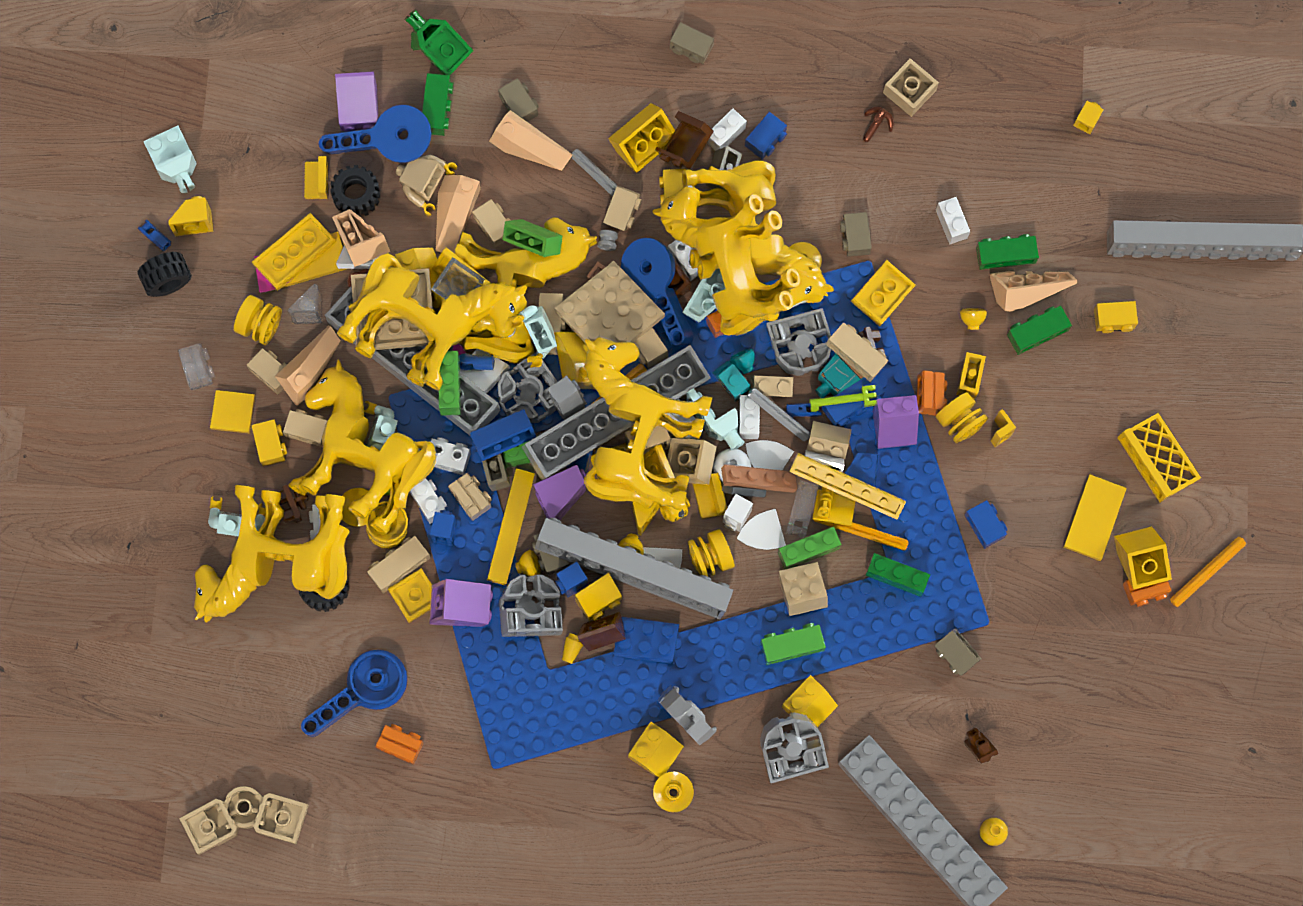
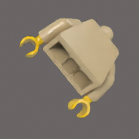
(422, 177)

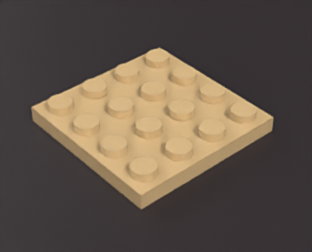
(610, 308)
(398, 332)

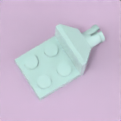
(172, 157)
(722, 428)

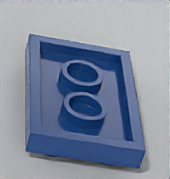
(648, 640)

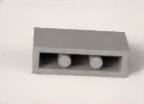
(567, 397)

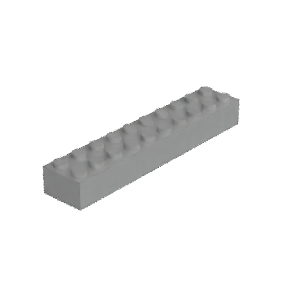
(1205, 240)
(476, 406)
(597, 425)
(634, 568)
(921, 824)

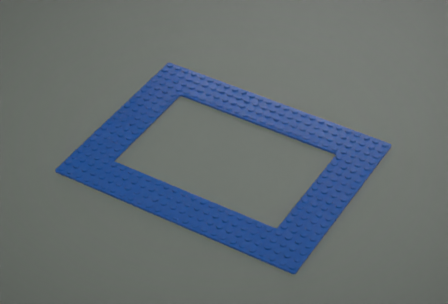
(540, 710)

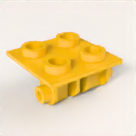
(833, 507)

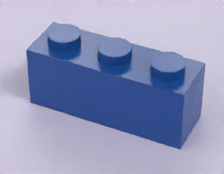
(840, 413)
(503, 435)

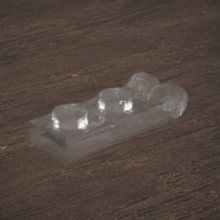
(802, 508)

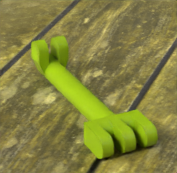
(864, 396)

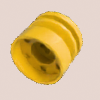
(256, 319)
(961, 417)
(397, 530)
(711, 554)

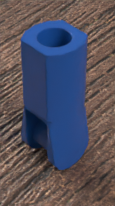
(156, 236)
(476, 362)
(799, 410)

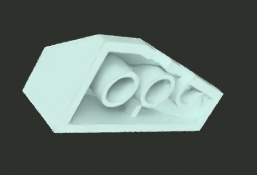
(702, 302)

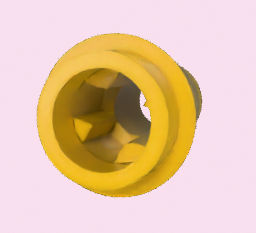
(571, 648)

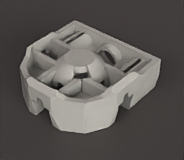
(815, 327)
(529, 388)
(526, 609)
(686, 714)
(797, 747)

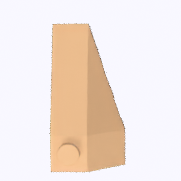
(525, 141)
(454, 207)
(1023, 290)
(307, 367)

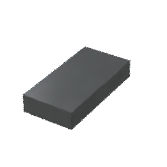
(744, 491)

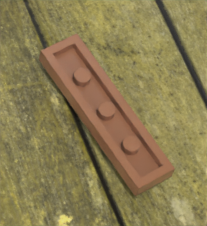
(758, 478)

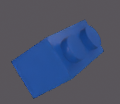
(766, 135)
(986, 524)
(443, 528)
(571, 580)

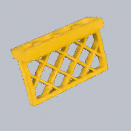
(1144, 461)

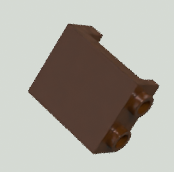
(686, 141)

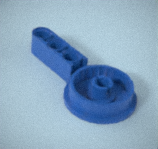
(386, 135)
(655, 284)
(362, 691)

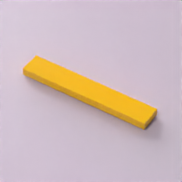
(847, 486)
(510, 527)

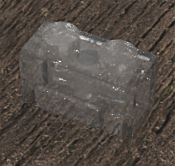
(196, 367)

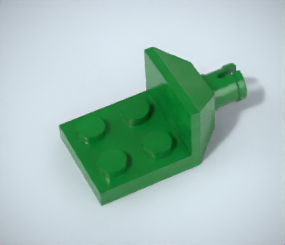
(438, 42)

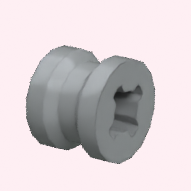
(607, 240)

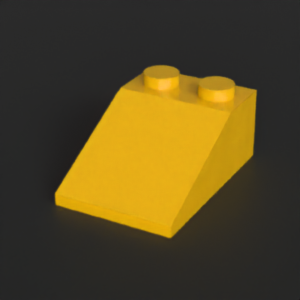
(572, 358)

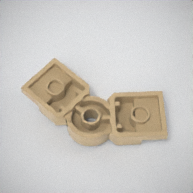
(221, 820)

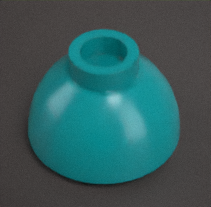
(744, 360)

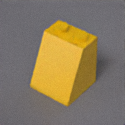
(1143, 557)

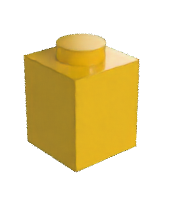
(1088, 117)

